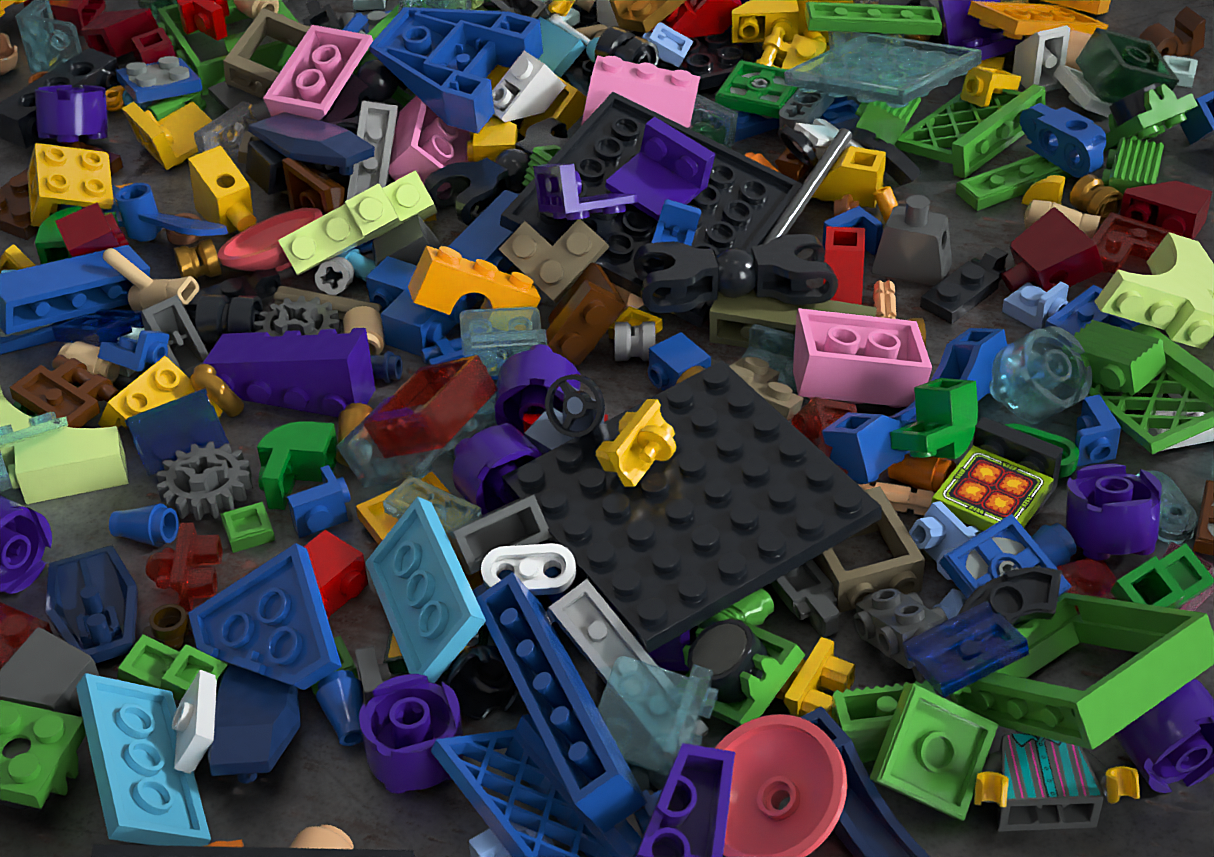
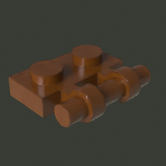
(55, 391)

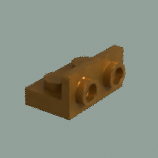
(642, 14)

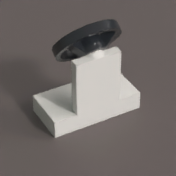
(806, 136)

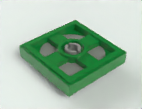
(755, 89)

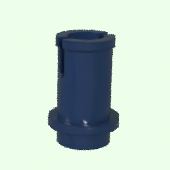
(387, 366)

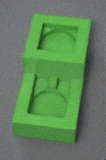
(166, 668)

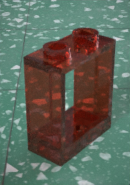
(431, 407)

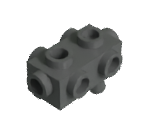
(892, 618)

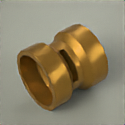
(1092, 196)
(189, 264)

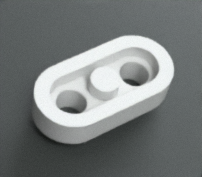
(529, 565)

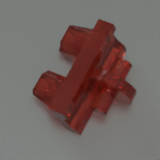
(181, 566)

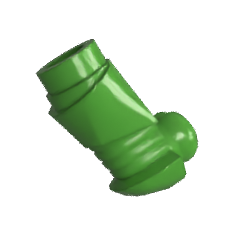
(750, 609)

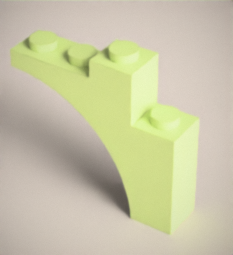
(358, 221)
(1172, 298)
(62, 461)

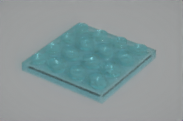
(883, 69)

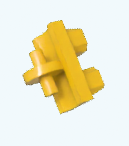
(641, 441)
(821, 670)

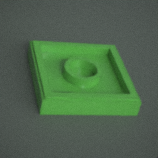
(934, 751)

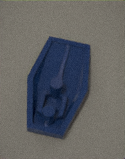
(313, 141)
(93, 603)
(251, 723)

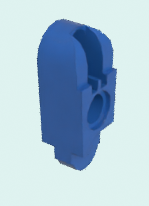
(1064, 138)

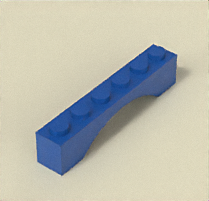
(864, 440)

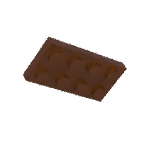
(14, 196)

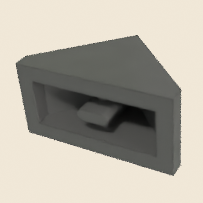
(405, 242)
(184, 343)

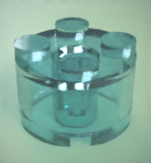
(1040, 374)

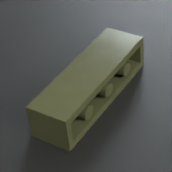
(735, 316)

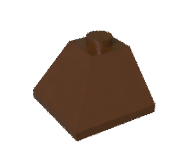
(312, 188)

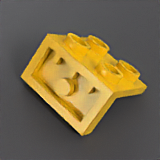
(171, 137)
(67, 178)
(153, 388)

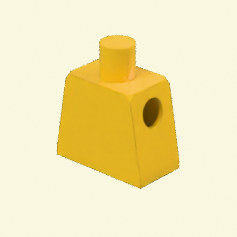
(221, 190)

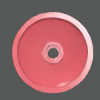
(259, 246)
(776, 761)

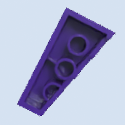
(297, 370)
(691, 806)

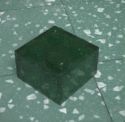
(1122, 65)

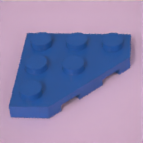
(271, 622)

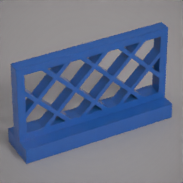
(530, 761)

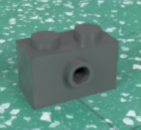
(509, 525)

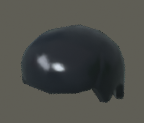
(481, 681)

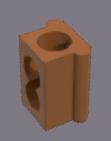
(790, 165)

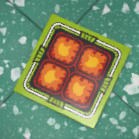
(991, 488)

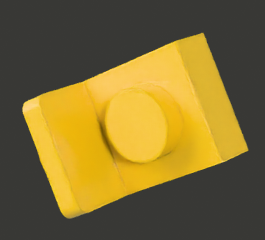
(983, 81)

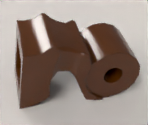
(1186, 38)

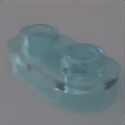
(1177, 516)

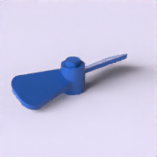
(142, 221)

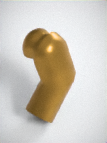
(217, 389)

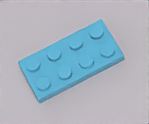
(424, 592)
(134, 764)

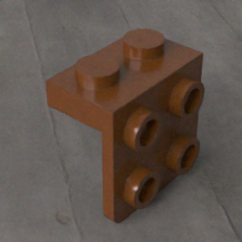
(583, 315)

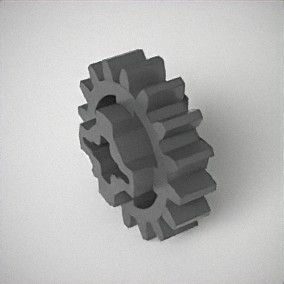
(301, 315)
(204, 480)

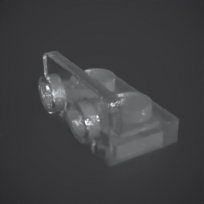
(226, 130)

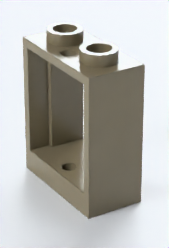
(246, 74)
(902, 572)

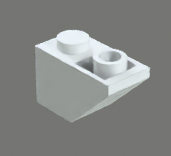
(525, 89)

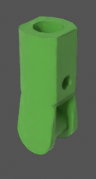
(169, 105)

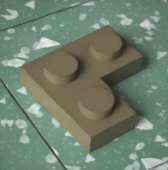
(555, 266)
(764, 381)

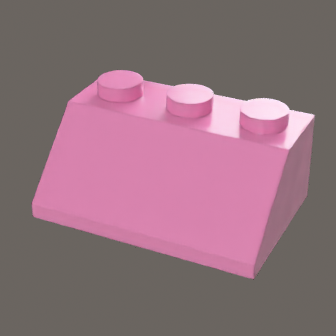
(316, 72)
(655, 88)
(425, 143)
(858, 358)

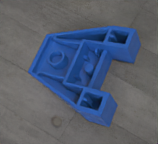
(451, 53)

